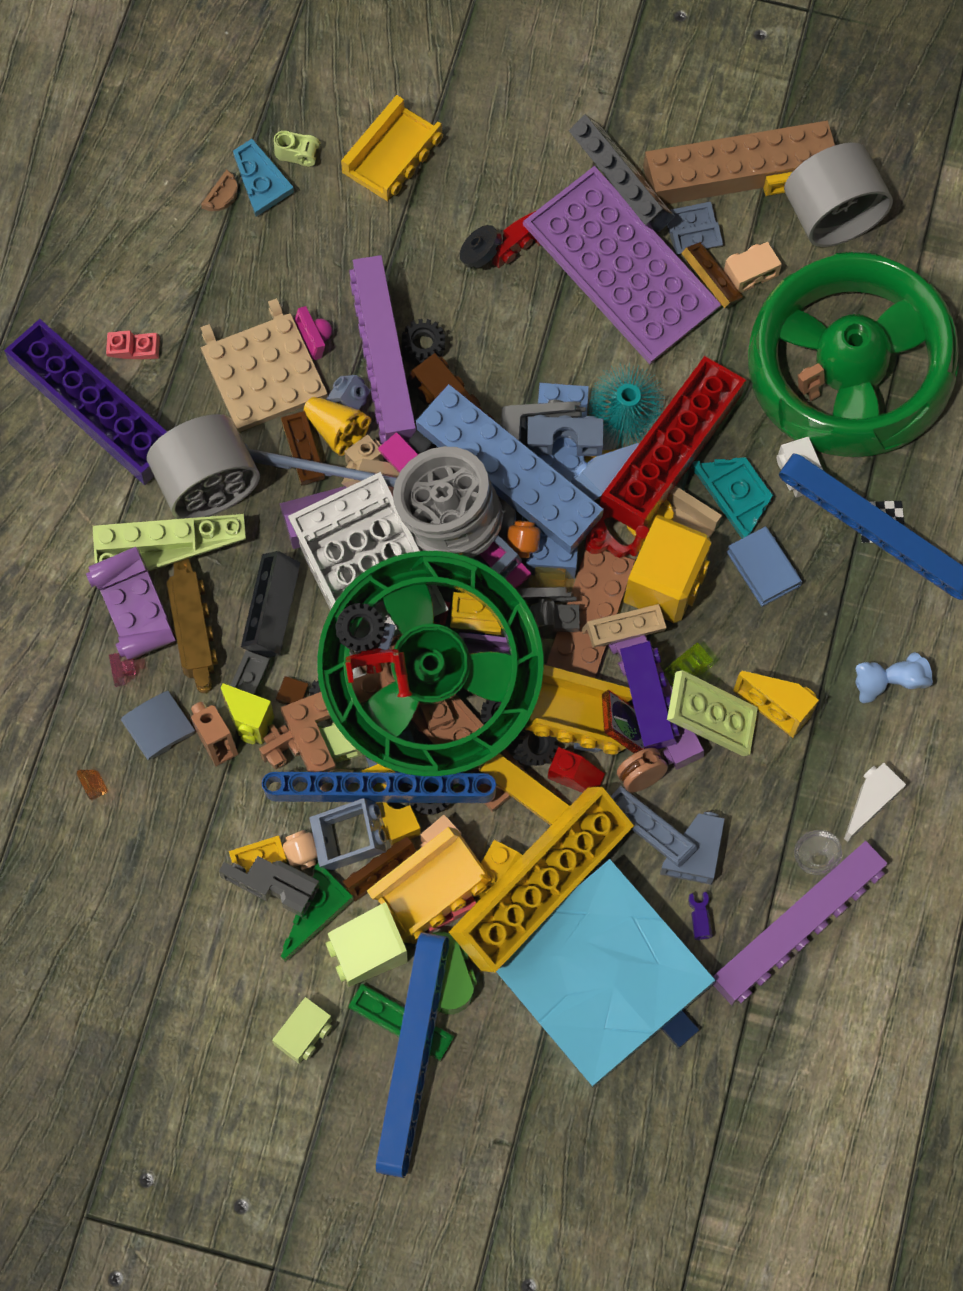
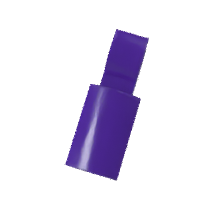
(700, 917)

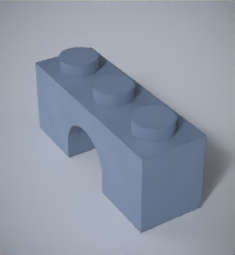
(585, 433)

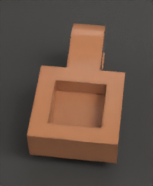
(810, 380)

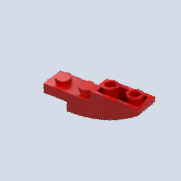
(514, 240)

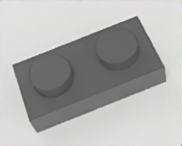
(250, 672)

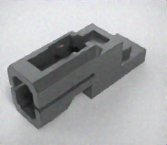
(274, 879)

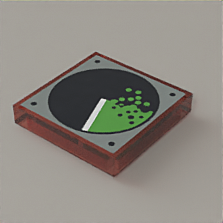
(621, 722)

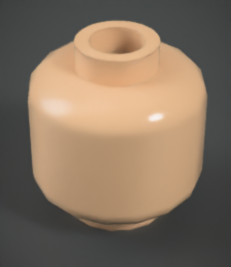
(300, 849)

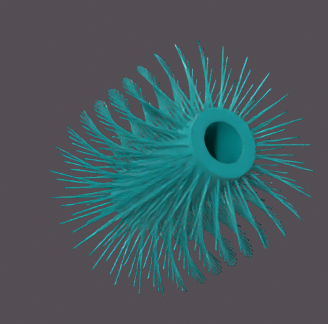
(625, 406)

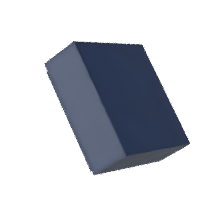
(680, 1030)

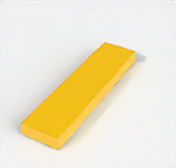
(524, 789)

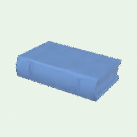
(764, 566)

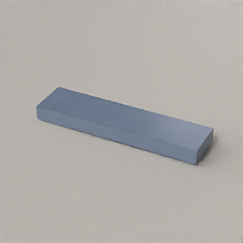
(654, 828)

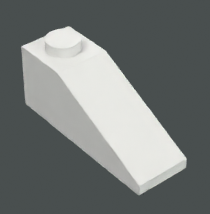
(875, 794)

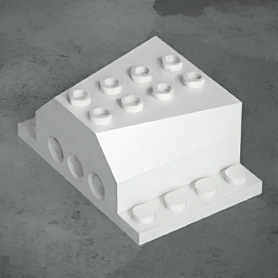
(352, 534)

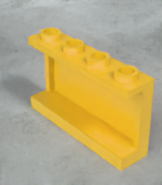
(391, 149)
(573, 709)
(431, 884)

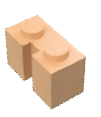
(752, 266)

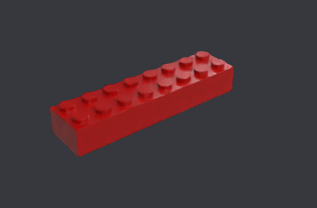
(672, 444)

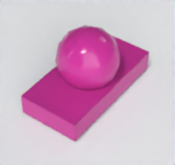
(313, 332)

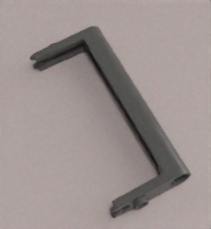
(515, 422)

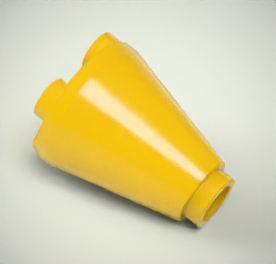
(337, 423)

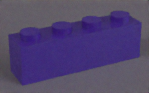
(648, 695)

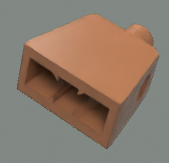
(213, 733)

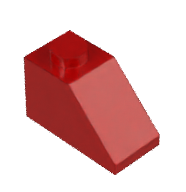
(574, 771)

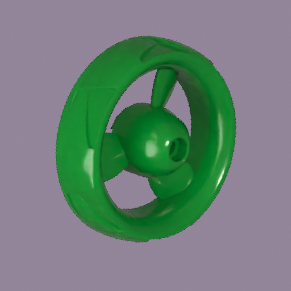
(854, 354)
(490, 675)

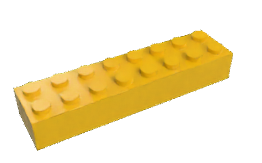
(541, 879)

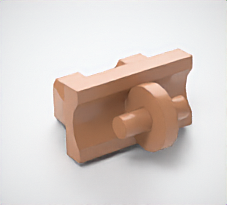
(276, 743)

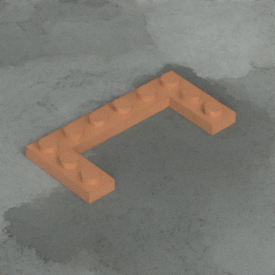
(305, 713)

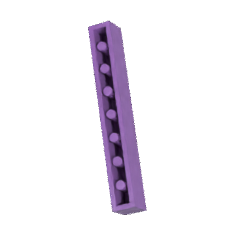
(798, 923)

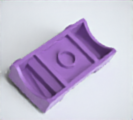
(132, 603)

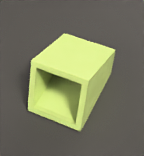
(367, 946)

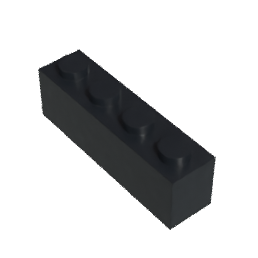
(270, 604)

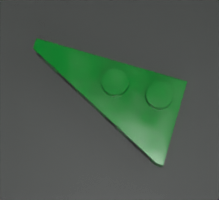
(325, 906)

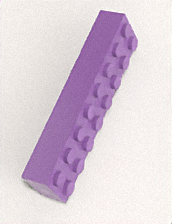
(381, 349)

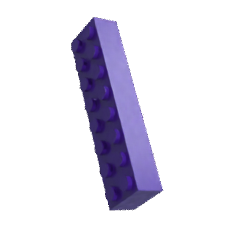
(86, 397)

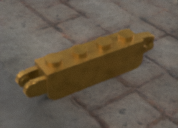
(190, 625)

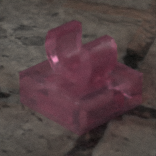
(121, 669)

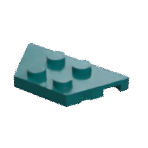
(735, 490)

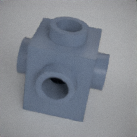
(349, 391)

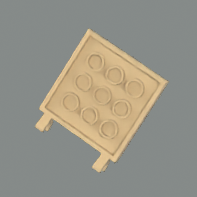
(262, 370)

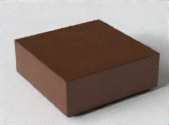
(291, 691)

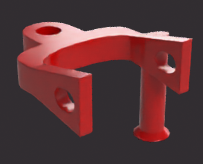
(601, 540)
(375, 657)

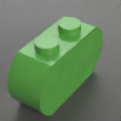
(457, 982)

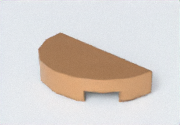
(222, 194)

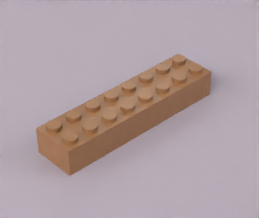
(732, 162)

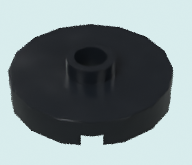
(480, 246)

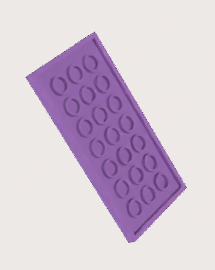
(621, 265)

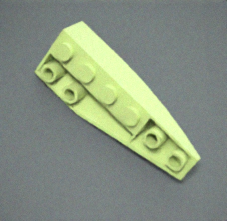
(168, 540)

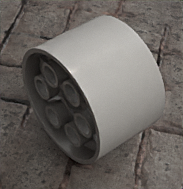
(838, 194)
(203, 466)

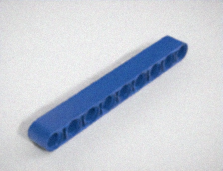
(874, 524)
(367, 781)
(412, 1055)

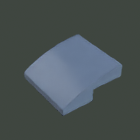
(694, 225)
(157, 725)

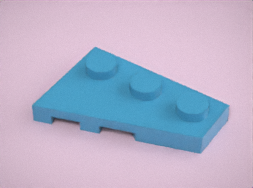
(260, 177)

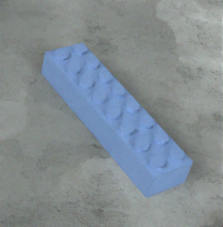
(564, 461)
(513, 469)

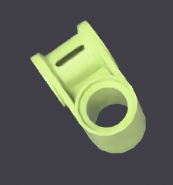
(297, 148)

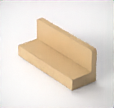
(693, 513)
(625, 626)

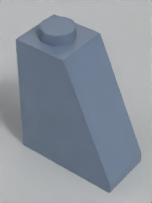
(701, 865)

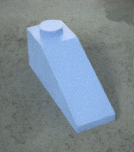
(597, 474)

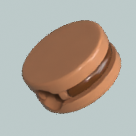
(642, 770)

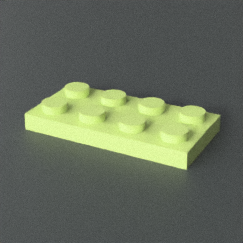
(712, 713)

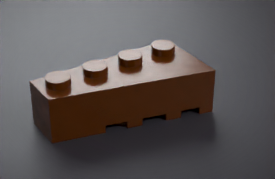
(433, 377)

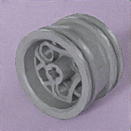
(435, 492)

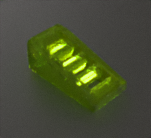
(700, 653)

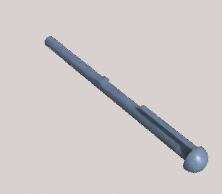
(329, 470)

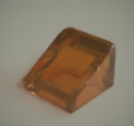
(92, 783)

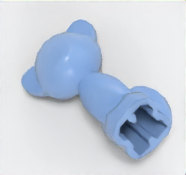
(911, 674)

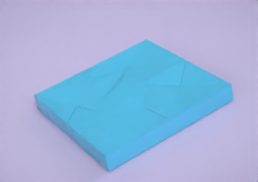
(604, 973)

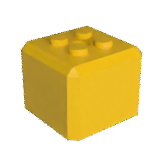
(669, 569)

